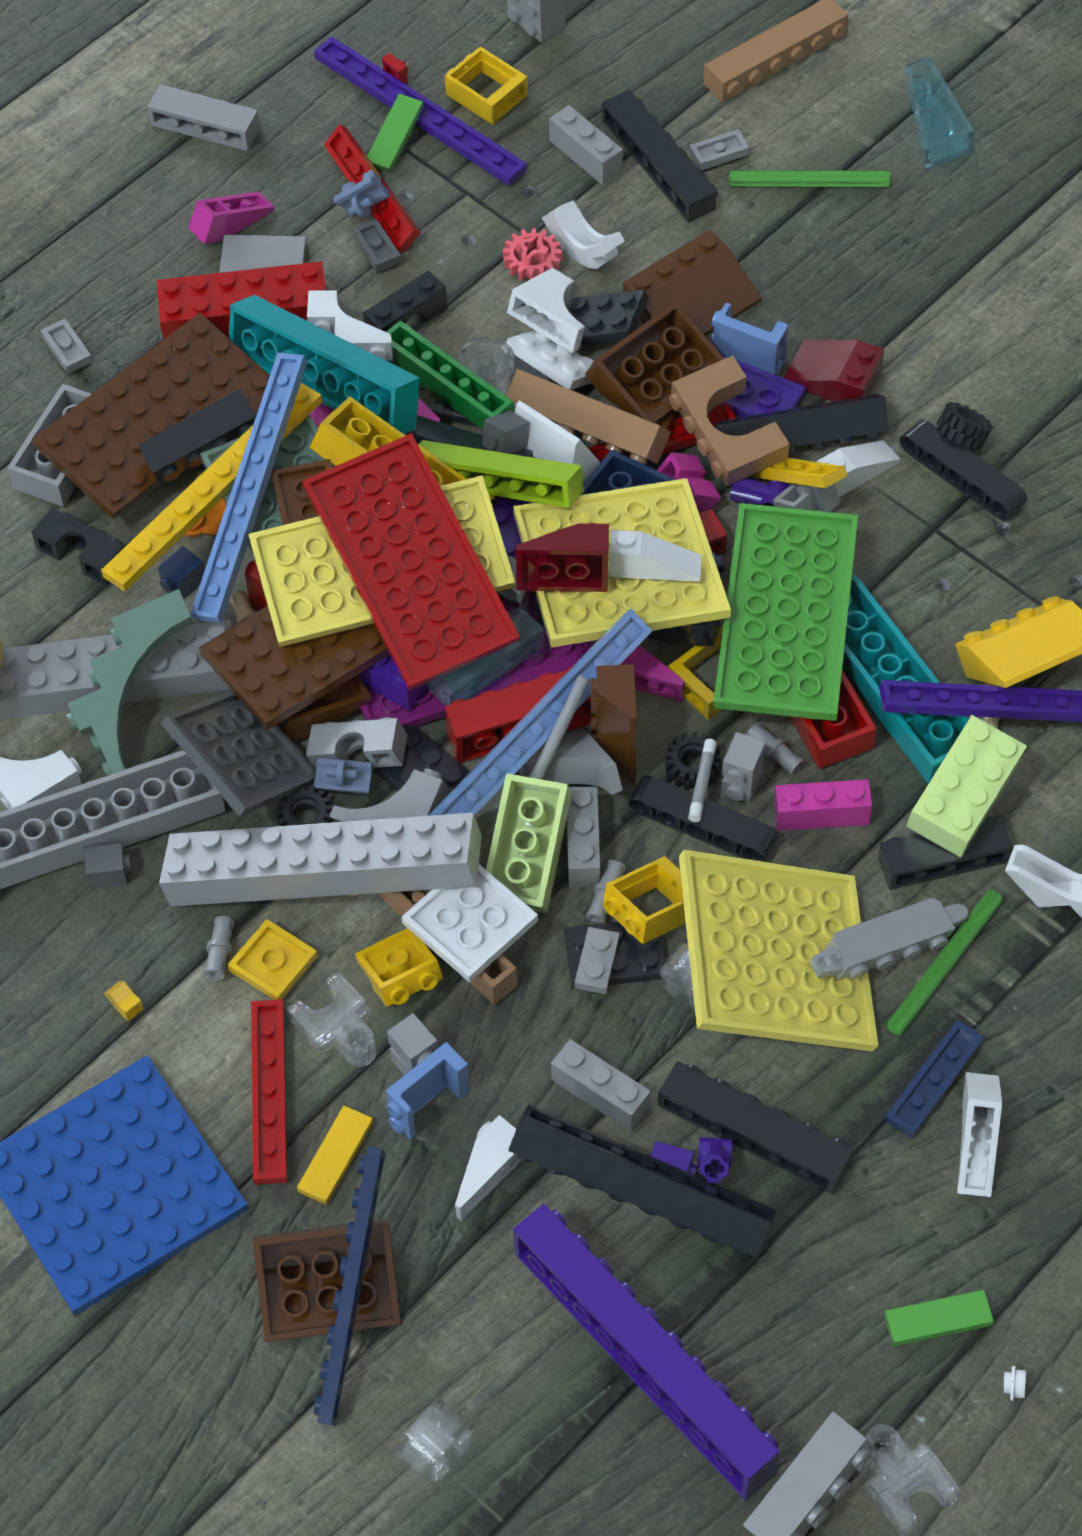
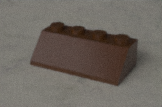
(615, 716)

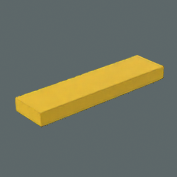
(804, 473)

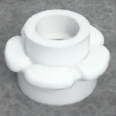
(1015, 1383)

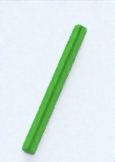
(800, 178)
(944, 962)

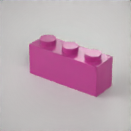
(822, 805)

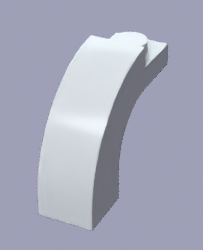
(580, 238)

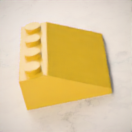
(1023, 644)

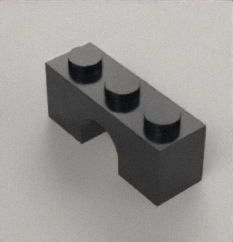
(421, 296)
(62, 533)

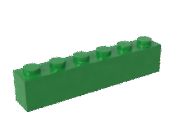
(446, 376)

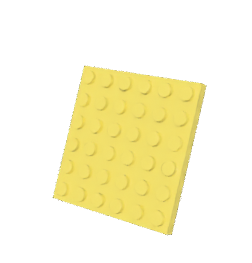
(656, 509)
(753, 945)

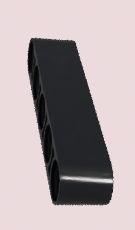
(963, 470)
(717, 826)

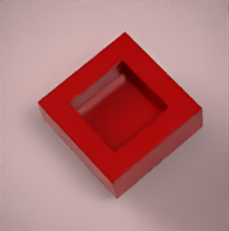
(395, 67)

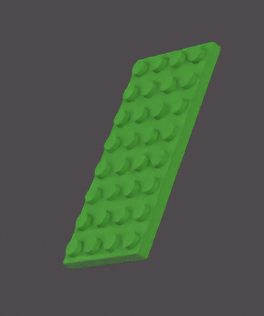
(786, 612)

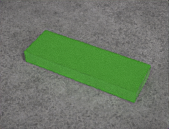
(395, 132)
(938, 1318)

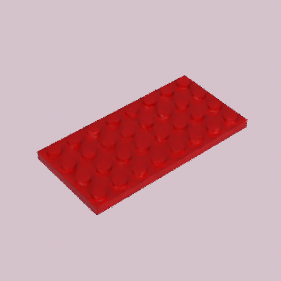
(410, 561)

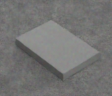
(261, 251)

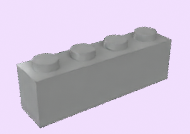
(203, 117)

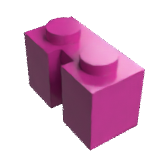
(688, 466)

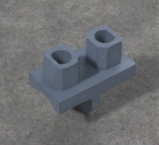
(361, 196)
(343, 776)

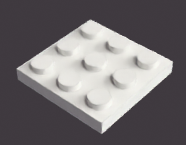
(470, 923)

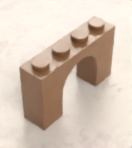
(730, 456)

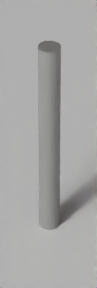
(560, 727)

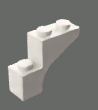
(326, 314)
(1044, 879)

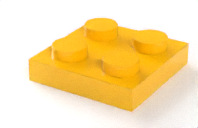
(272, 960)

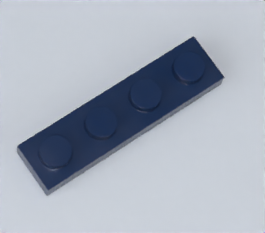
(934, 1079)

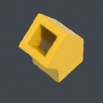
(124, 1000)

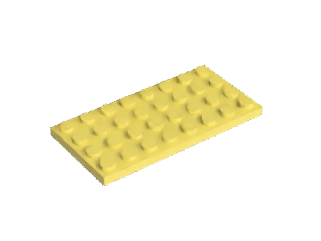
(313, 592)

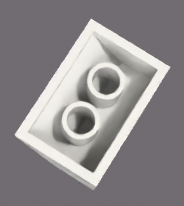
(554, 443)

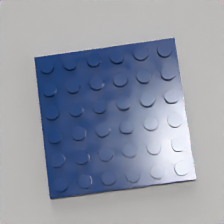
(114, 1185)

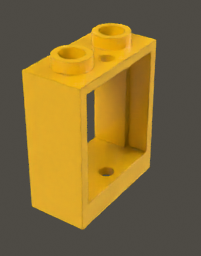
(500, 102)
(694, 690)
(657, 874)

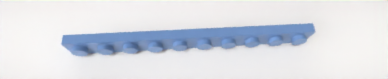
(249, 488)
(539, 722)

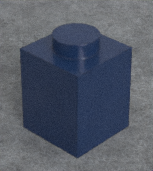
(181, 572)

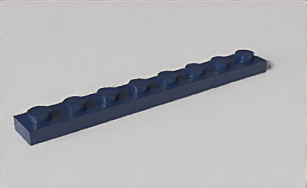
(347, 1300)

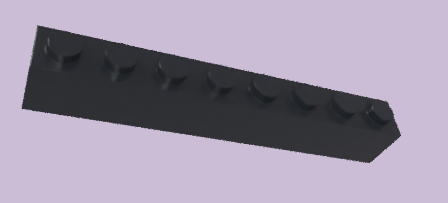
(642, 1181)

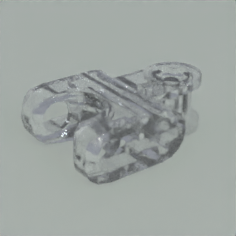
(338, 1024)
(903, 1473)

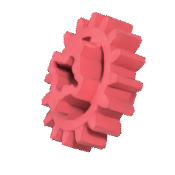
(532, 254)

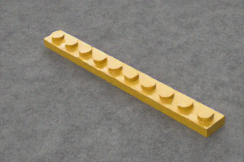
(193, 503)

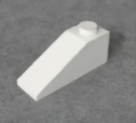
(861, 463)
(648, 557)
(487, 1165)

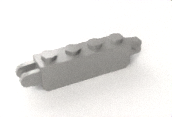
(888, 938)

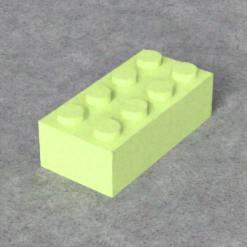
(966, 786)
(529, 838)

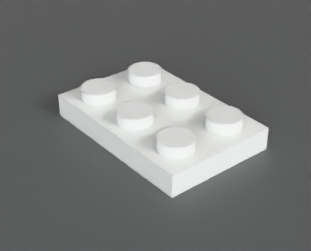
(551, 359)

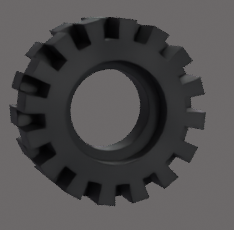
(964, 425)
(685, 747)
(304, 800)

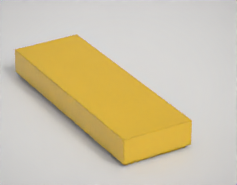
(335, 1155)

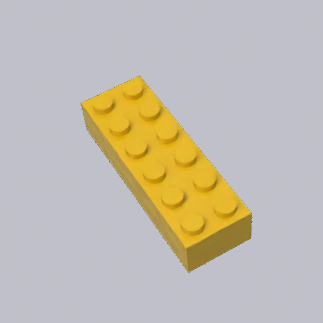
(357, 430)

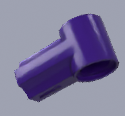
(756, 492)
(714, 1158)

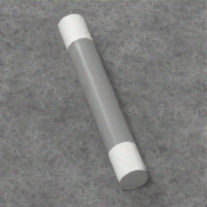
(702, 780)

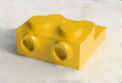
(399, 967)

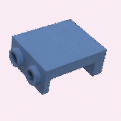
(748, 343)
(422, 1084)

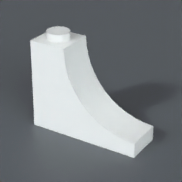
(543, 308)
(37, 778)
(979, 1133)

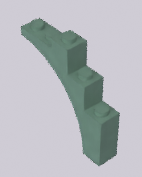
(140, 633)

